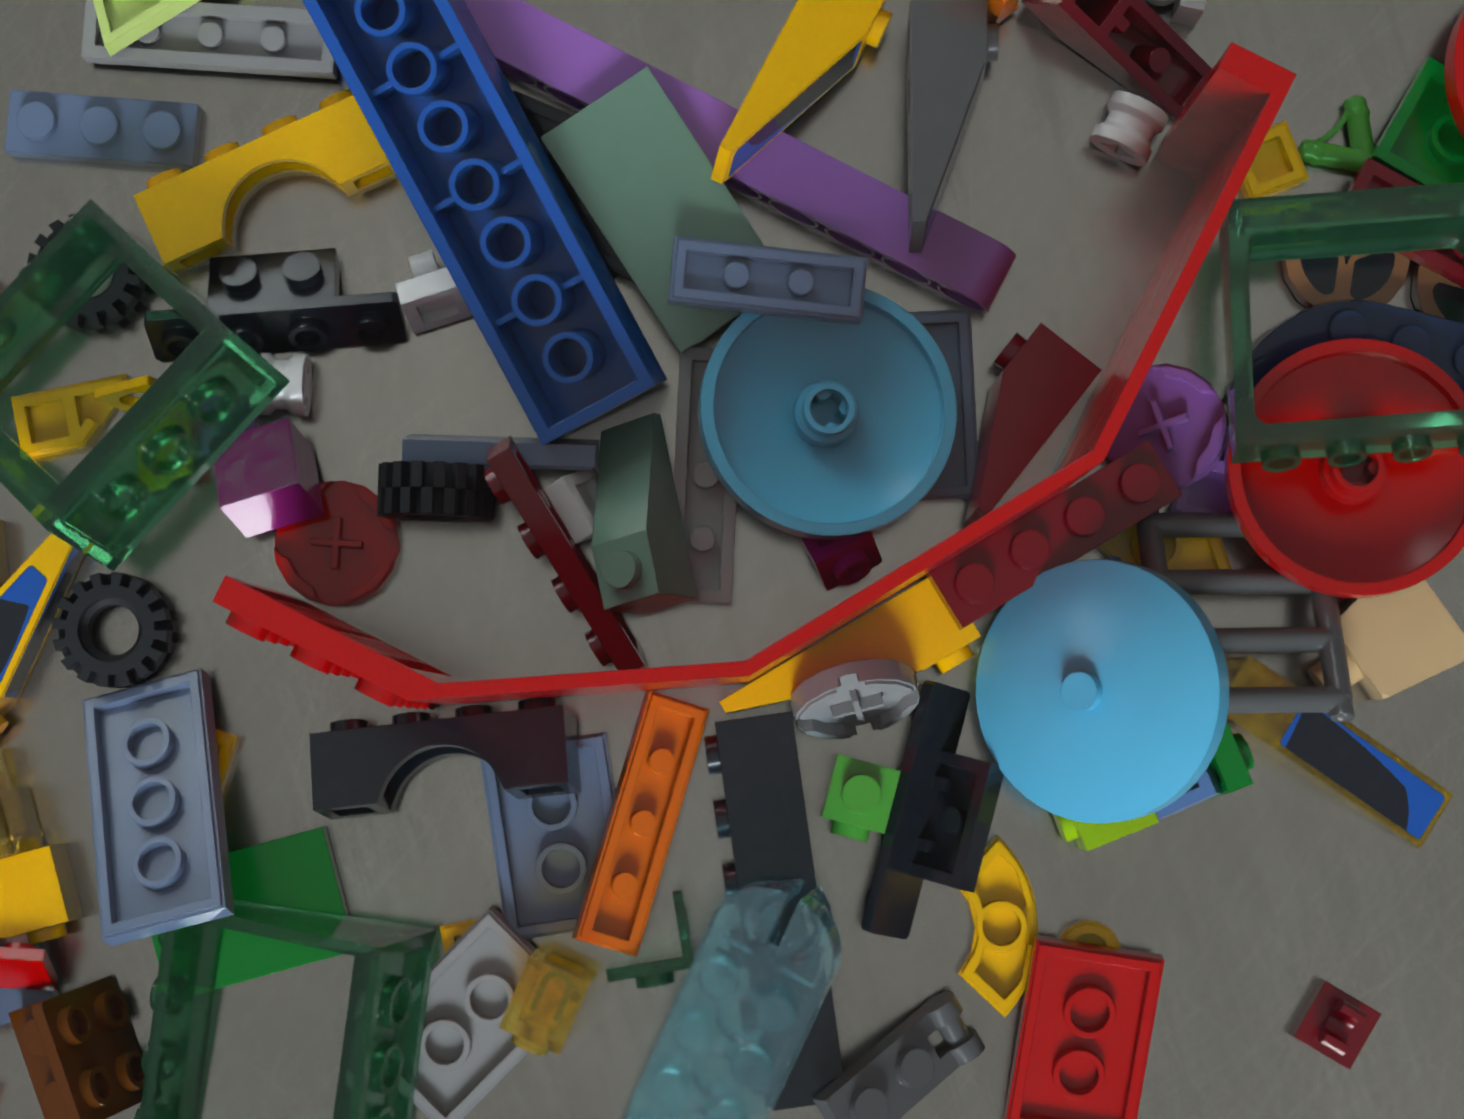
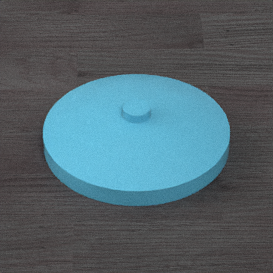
(828, 420)
(1102, 691)

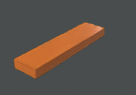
(640, 823)

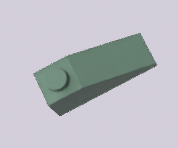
(638, 522)

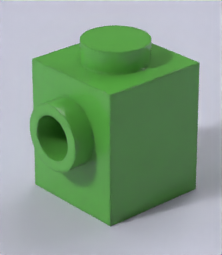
(858, 797)

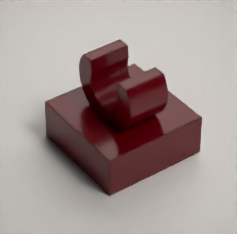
(1335, 1023)

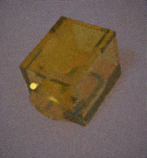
(547, 1002)

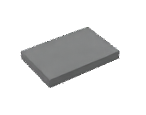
(467, 998)

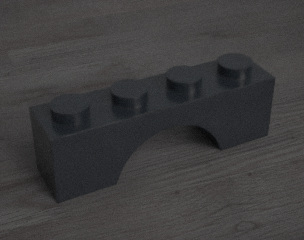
(365, 767)

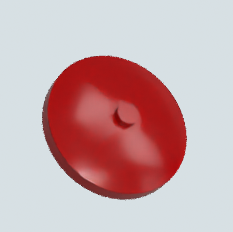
(1364, 524)

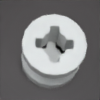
(1129, 128)
(298, 392)

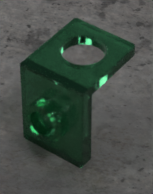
(659, 969)

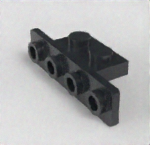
(284, 306)
(936, 815)

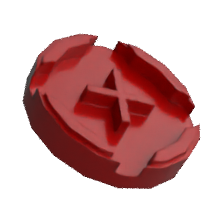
(341, 553)

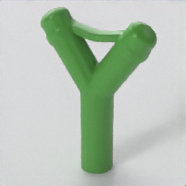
(1360, 136)

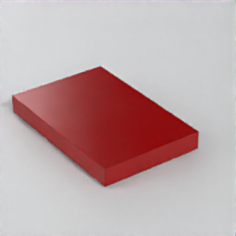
(1083, 1031)

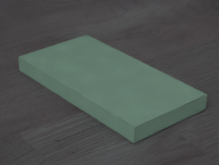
(643, 188)

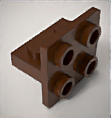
(81, 1052)

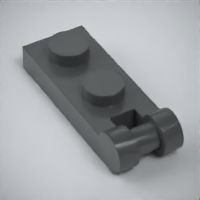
(903, 1065)

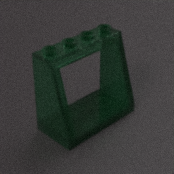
(166, 434)
(381, 1020)

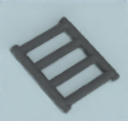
(1324, 638)

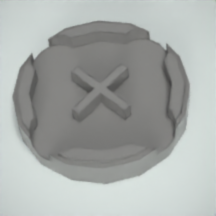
(855, 695)

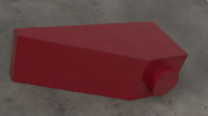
(1129, 46)
(1023, 409)

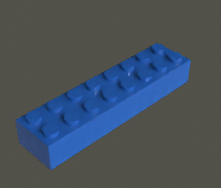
(492, 206)

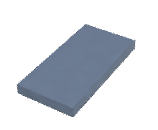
(157, 808)

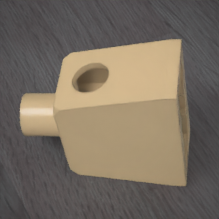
(1397, 641)

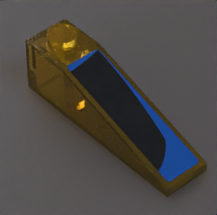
(1341, 760)

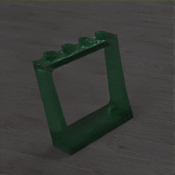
(1321, 228)

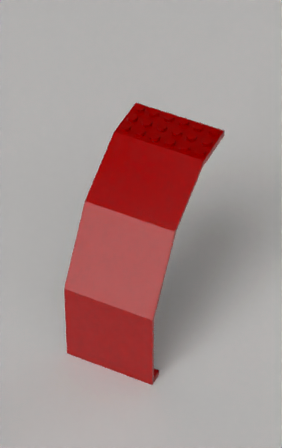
(1208, 142)

